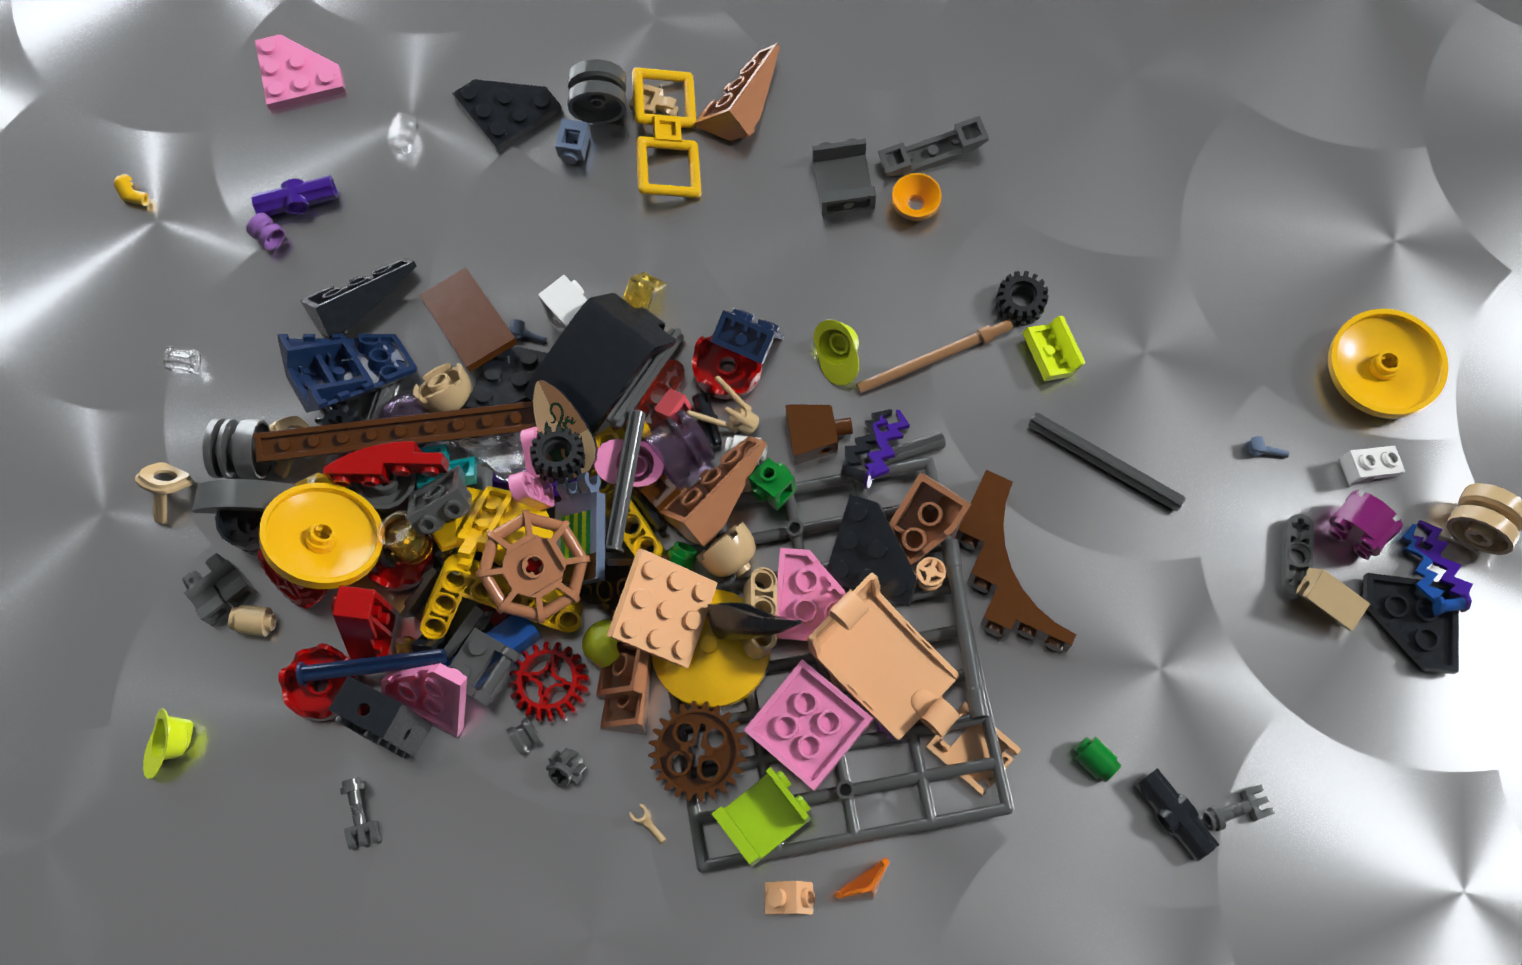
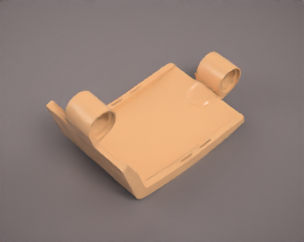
(884, 662)

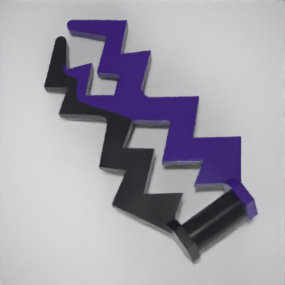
(877, 466)

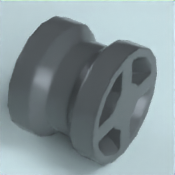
(524, 736)

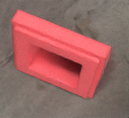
(671, 403)

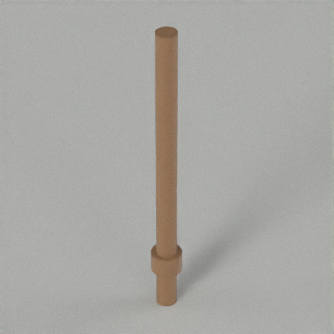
(984, 335)

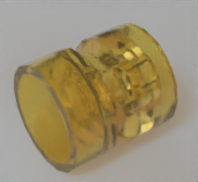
(403, 540)

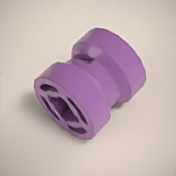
(262, 228)

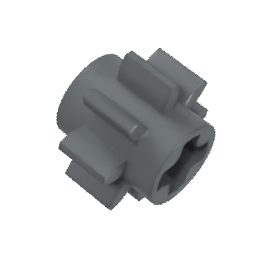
(565, 767)

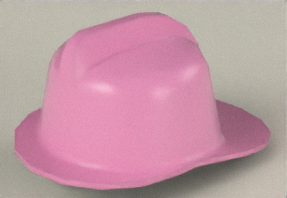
(648, 466)

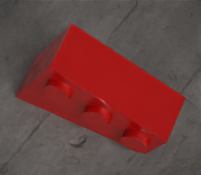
(364, 621)

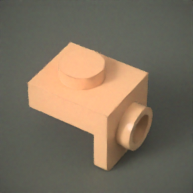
(789, 898)

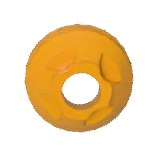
(920, 187)

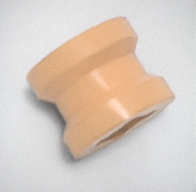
(931, 568)

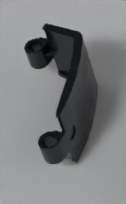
(601, 354)

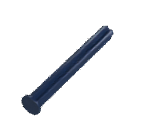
(370, 665)

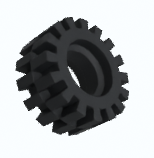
(1022, 283)
(553, 441)

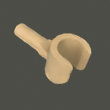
(648, 824)

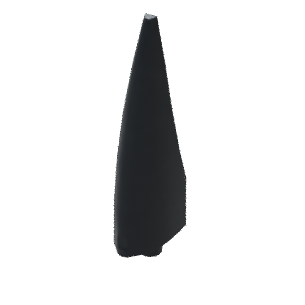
(745, 621)

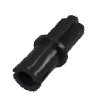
(703, 405)

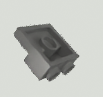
(439, 502)

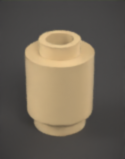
(252, 620)

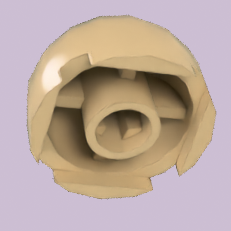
(444, 389)
(729, 552)

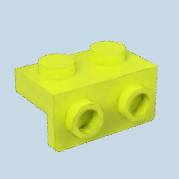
(1054, 349)

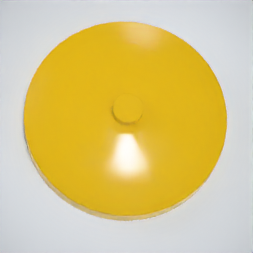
(1388, 363)
(320, 535)
(718, 668)

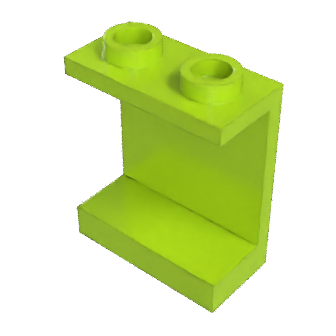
(763, 816)

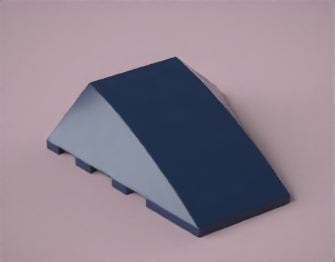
(342, 368)

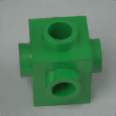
(772, 483)

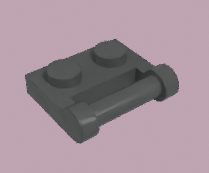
(474, 659)

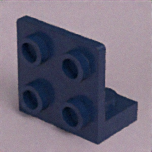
(745, 336)

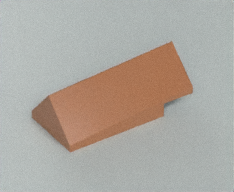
(626, 690)

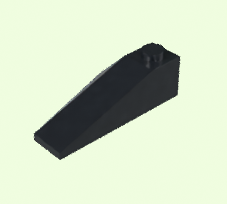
(344, 307)

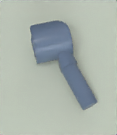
(518, 330)
(1257, 447)

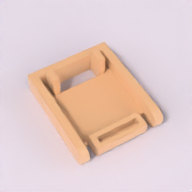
(970, 747)

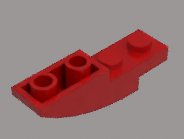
(375, 463)

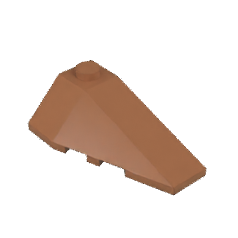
(744, 99)
(708, 503)
(927, 516)

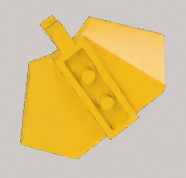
(487, 512)

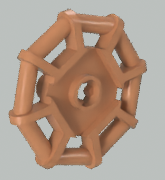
(516, 561)

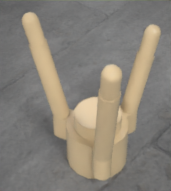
(740, 418)

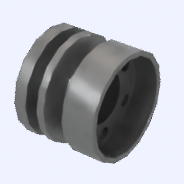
(231, 449)

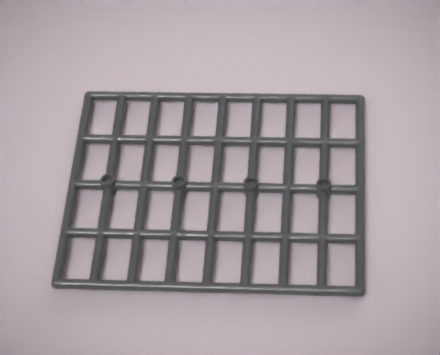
(845, 789)

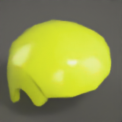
(599, 647)

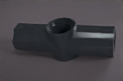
(1177, 815)

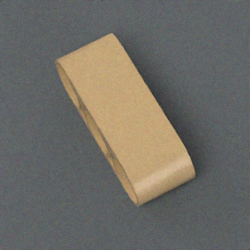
(764, 600)

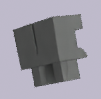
(217, 589)

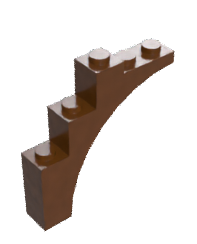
(992, 571)

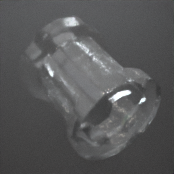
(191, 361)

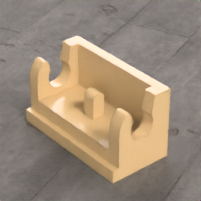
(1333, 597)

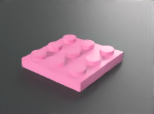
(808, 725)

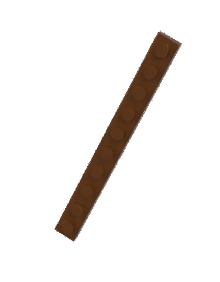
(419, 428)

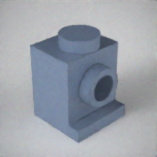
(572, 140)

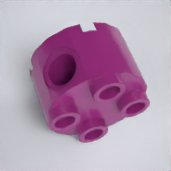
(1364, 524)

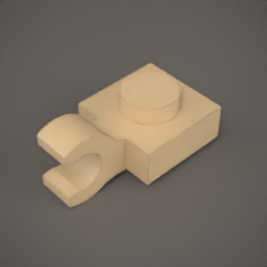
(656, 101)

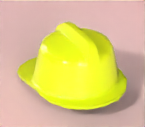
(837, 351)
(168, 741)

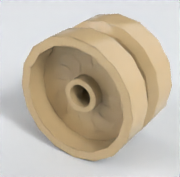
(1487, 518)

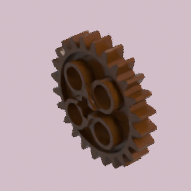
(670, 746)

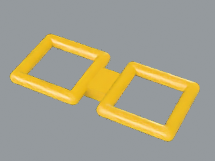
(666, 133)

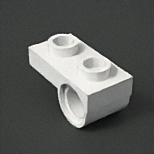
(1371, 463)

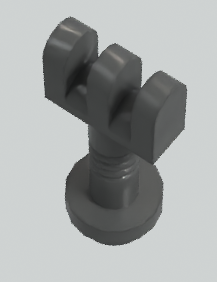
(352, 789)
(1216, 819)

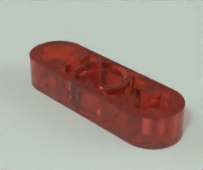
(674, 383)

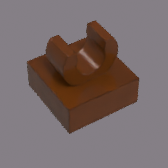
(661, 492)

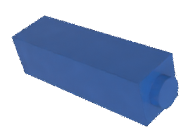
(513, 632)

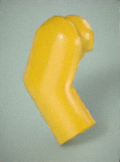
(126, 192)

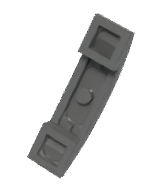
(935, 150)
(236, 495)

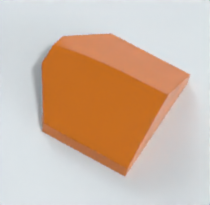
(865, 885)

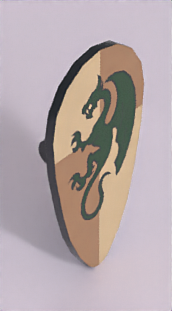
(555, 409)

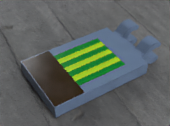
(587, 521)

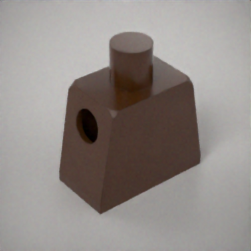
(814, 431)

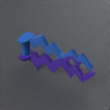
(1433, 557)

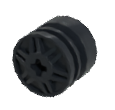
(240, 529)

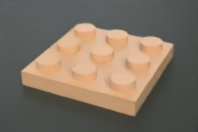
(662, 608)

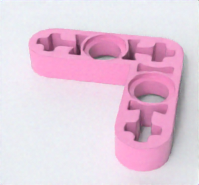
(527, 486)

